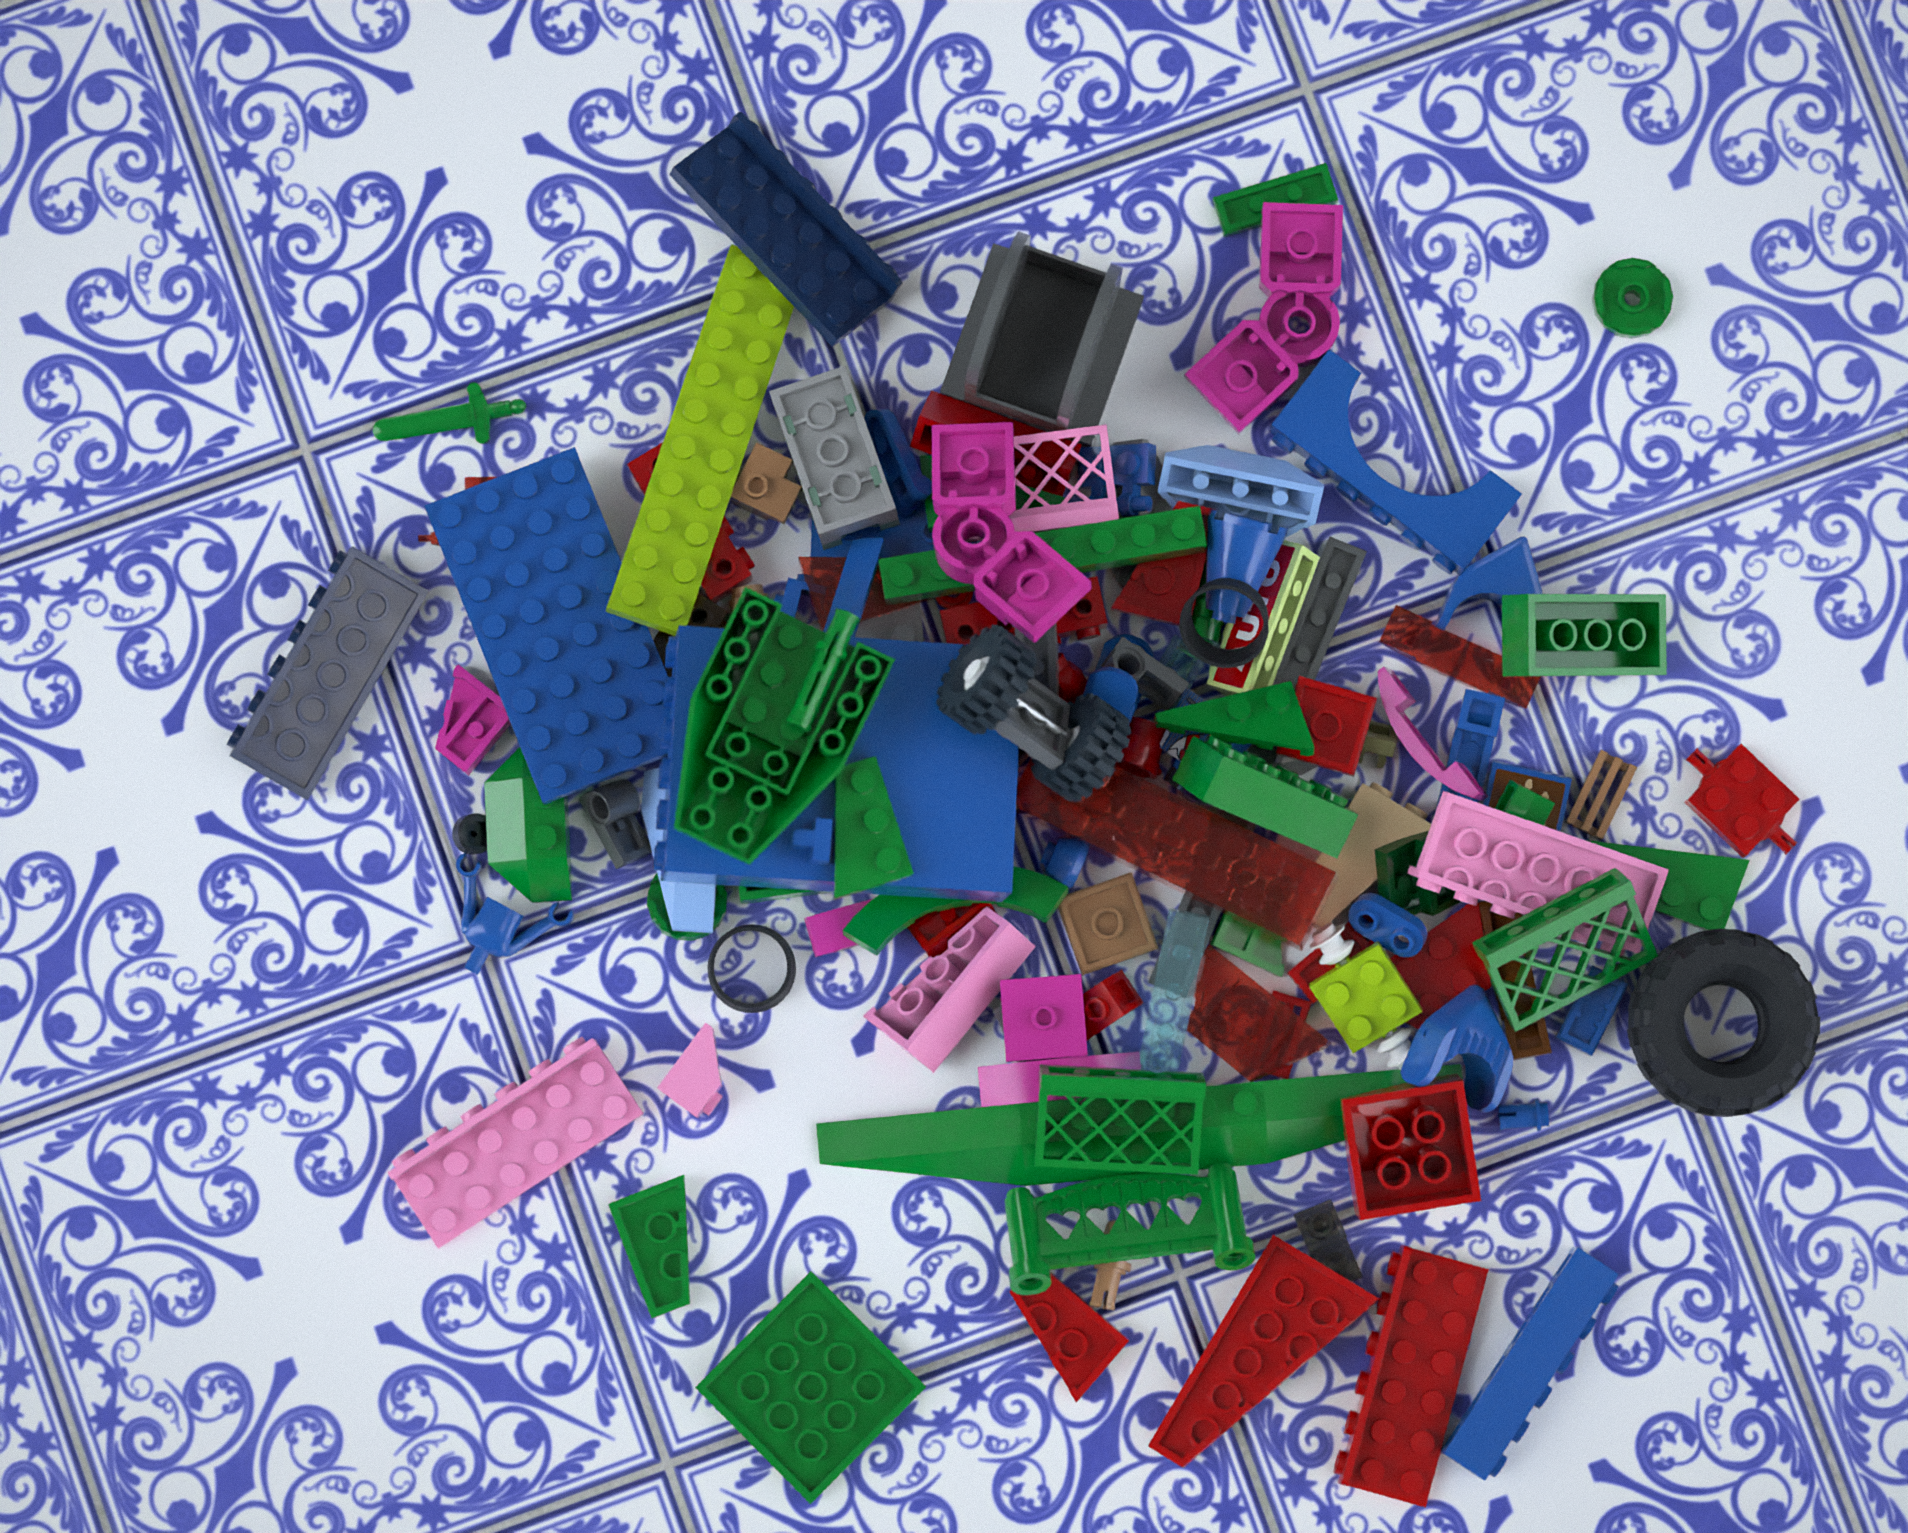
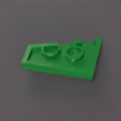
(866, 832)

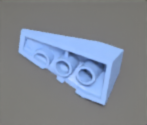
(688, 904)

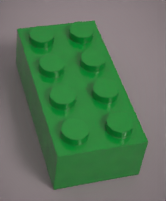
(1584, 635)
(1266, 794)

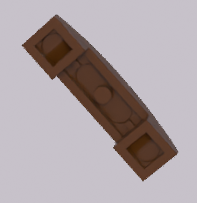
(1534, 1038)

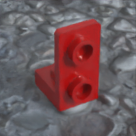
(1109, 1002)

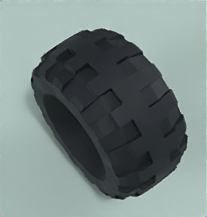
(1783, 1010)

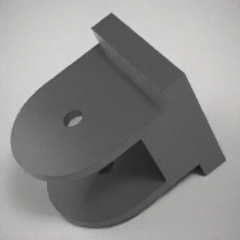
(1043, 339)

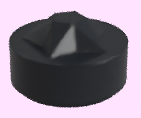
(470, 834)

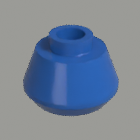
(1064, 859)

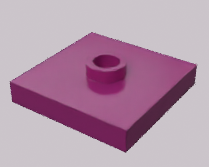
(1043, 1018)

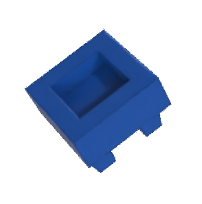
(814, 841)

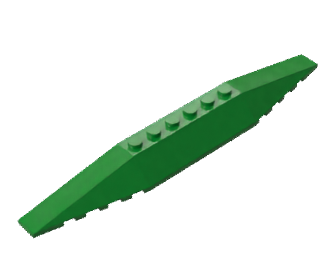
(997, 1143)

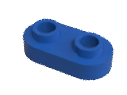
(1387, 924)

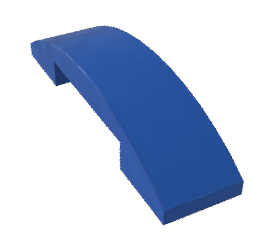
(1474, 736)

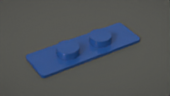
(857, 578)

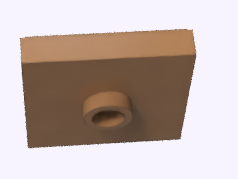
(1107, 924)

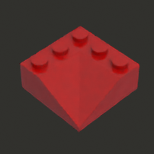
(1410, 1148)

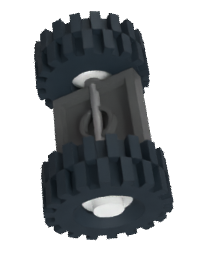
(996, 690)

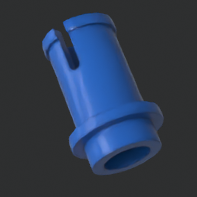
(1523, 1115)

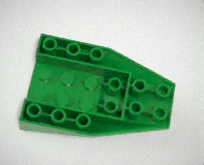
(741, 760)

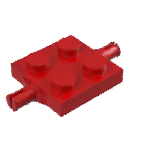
(1741, 800)

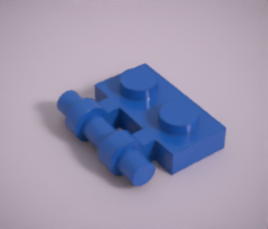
(1131, 466)

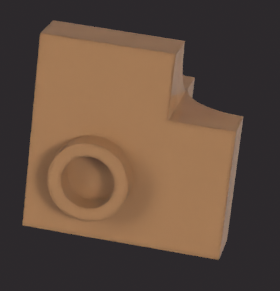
(764, 486)

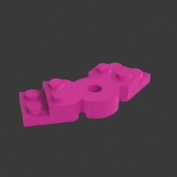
(1299, 277)
(974, 496)

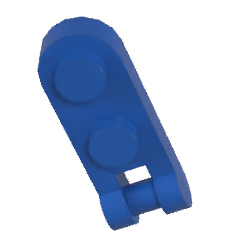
(897, 461)

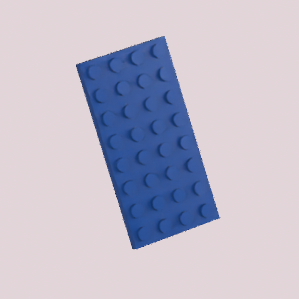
(536, 589)

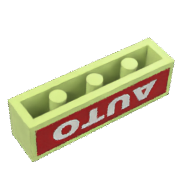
(1283, 595)

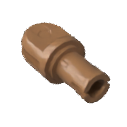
(1108, 1279)

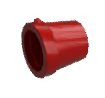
(1143, 750)

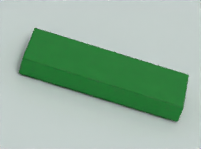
(1243, 207)

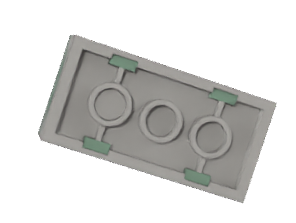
(834, 456)

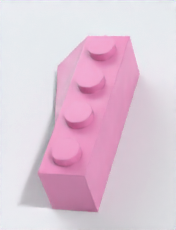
(952, 989)

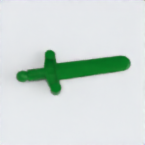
(472, 414)

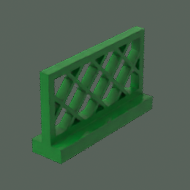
(1559, 918)
(1112, 1085)

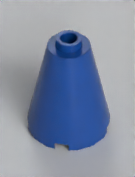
(1241, 551)

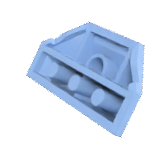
(1242, 485)

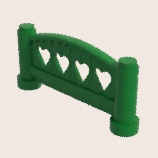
(1040, 1248)

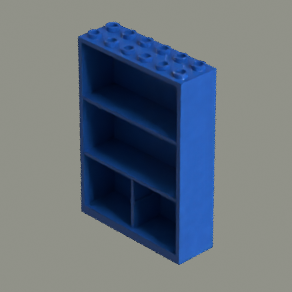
(943, 782)

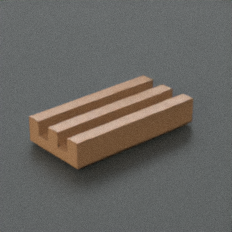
(1615, 765)

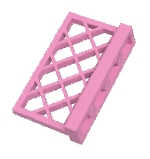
(1065, 514)

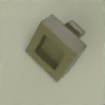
(1379, 740)

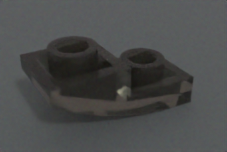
(1327, 1240)

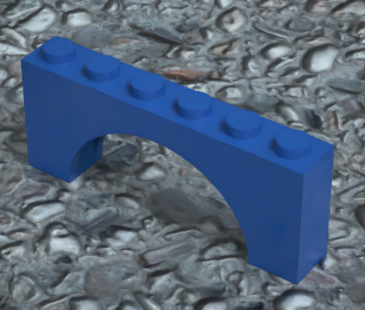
(1444, 525)

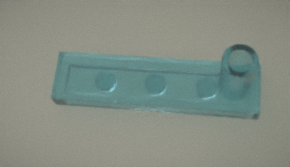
(1173, 991)

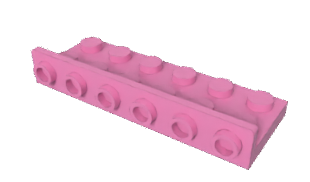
(1525, 865)
(514, 1141)

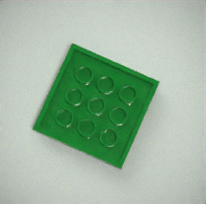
(810, 1387)

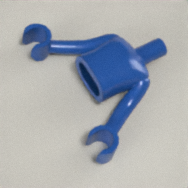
(496, 924)

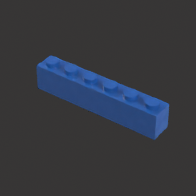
(1530, 1363)

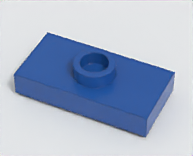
(1591, 1015)

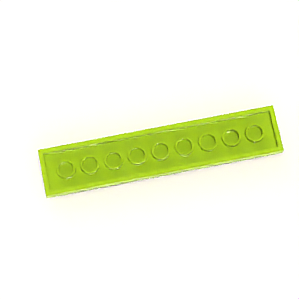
(702, 449)

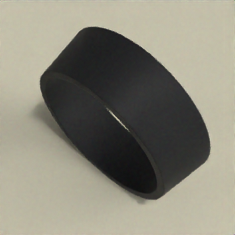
(1217, 656)
(776, 998)

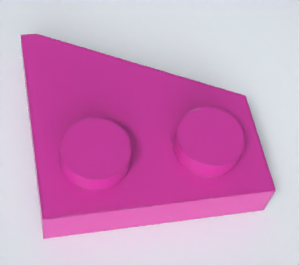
(471, 722)

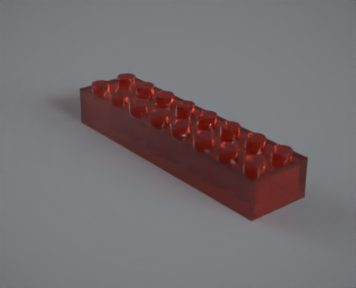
(1189, 851)

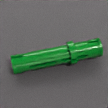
(841, 626)

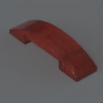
(1454, 657)

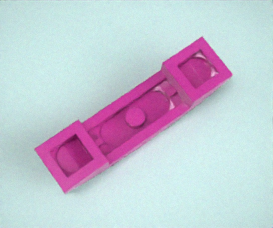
(1395, 701)
(1020, 1081)

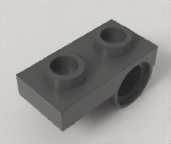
(1153, 679)
(613, 818)

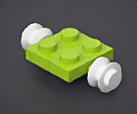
(1364, 995)

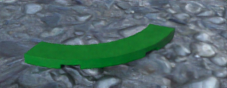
(890, 914)

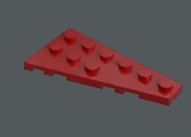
(1270, 1331)

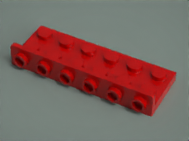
(1410, 1375)

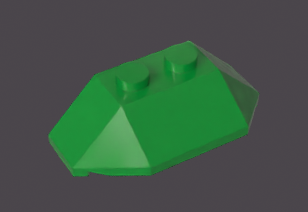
(525, 838)

